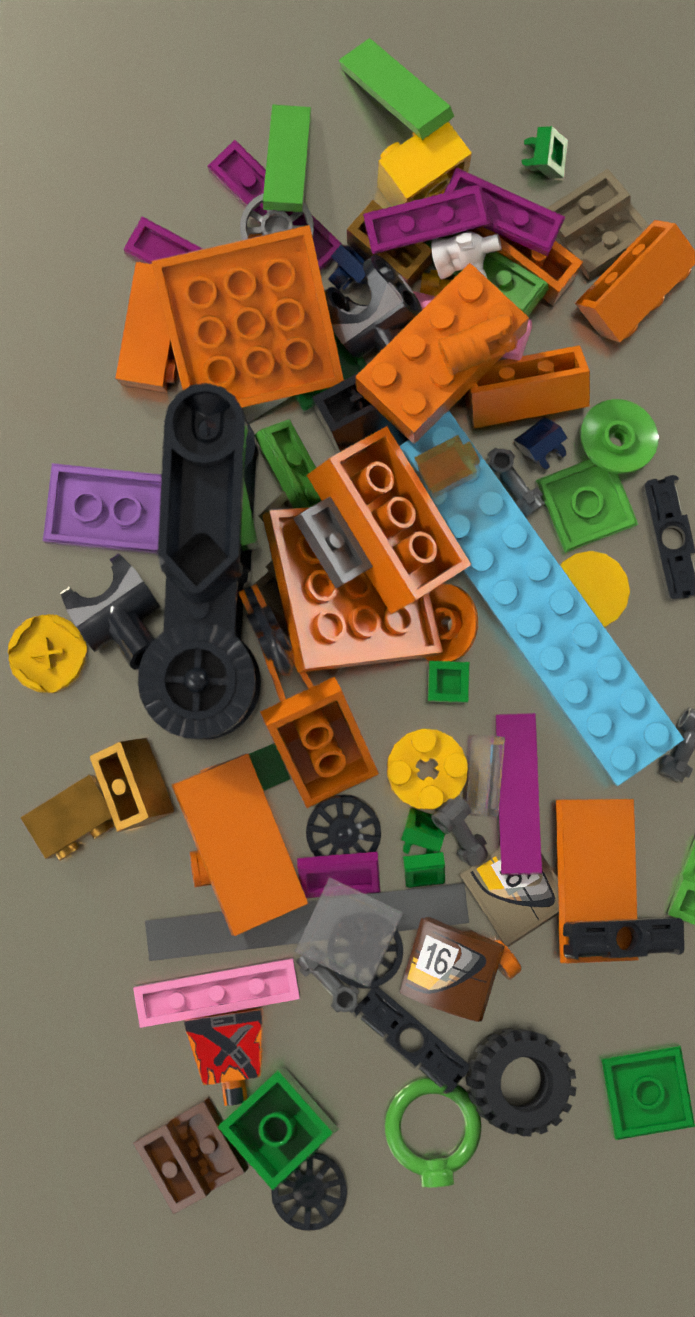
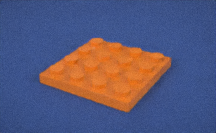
(250, 317)
(346, 623)

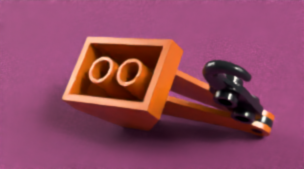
(313, 727)

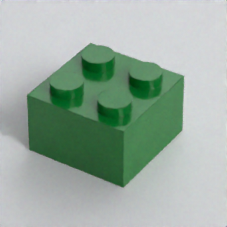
(278, 1128)

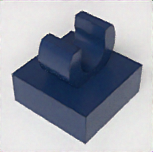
(350, 268)
(540, 440)

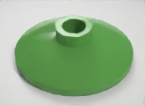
(625, 422)

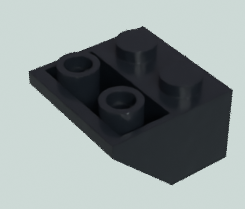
(350, 416)

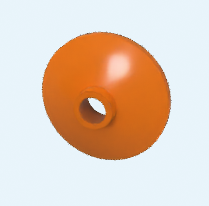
(455, 604)

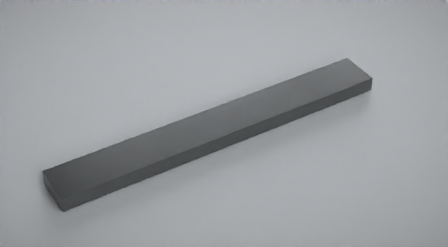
(210, 932)

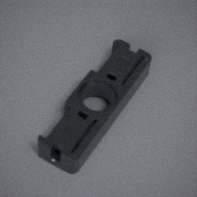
(663, 513)
(600, 936)
(434, 1056)

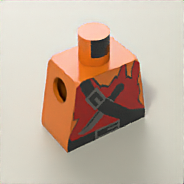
(228, 1050)

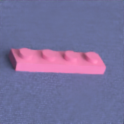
(216, 992)

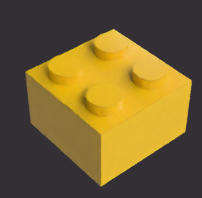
(421, 166)

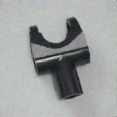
(376, 324)
(115, 613)

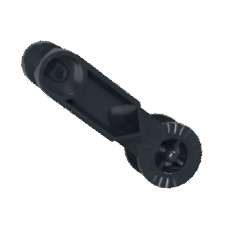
(198, 671)

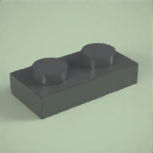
(333, 542)

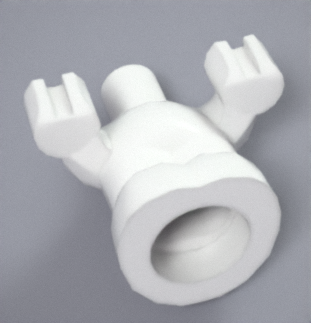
(460, 250)

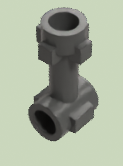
(502, 466)
(676, 766)
(450, 818)
(343, 995)

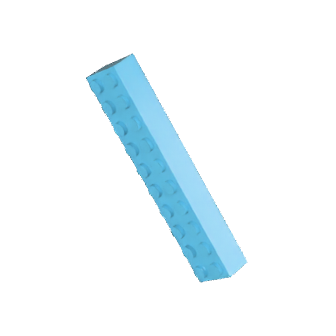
(549, 619)

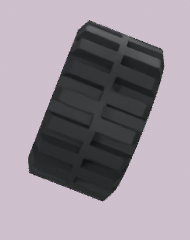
(553, 1089)

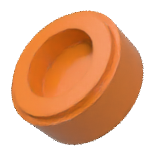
(508, 964)

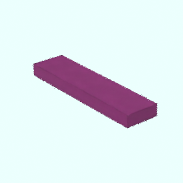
(246, 180)
(519, 796)

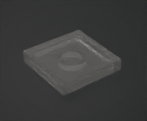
(349, 932)

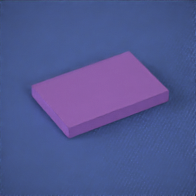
(103, 509)

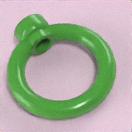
(435, 1171)

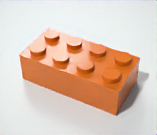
(409, 374)
(390, 518)

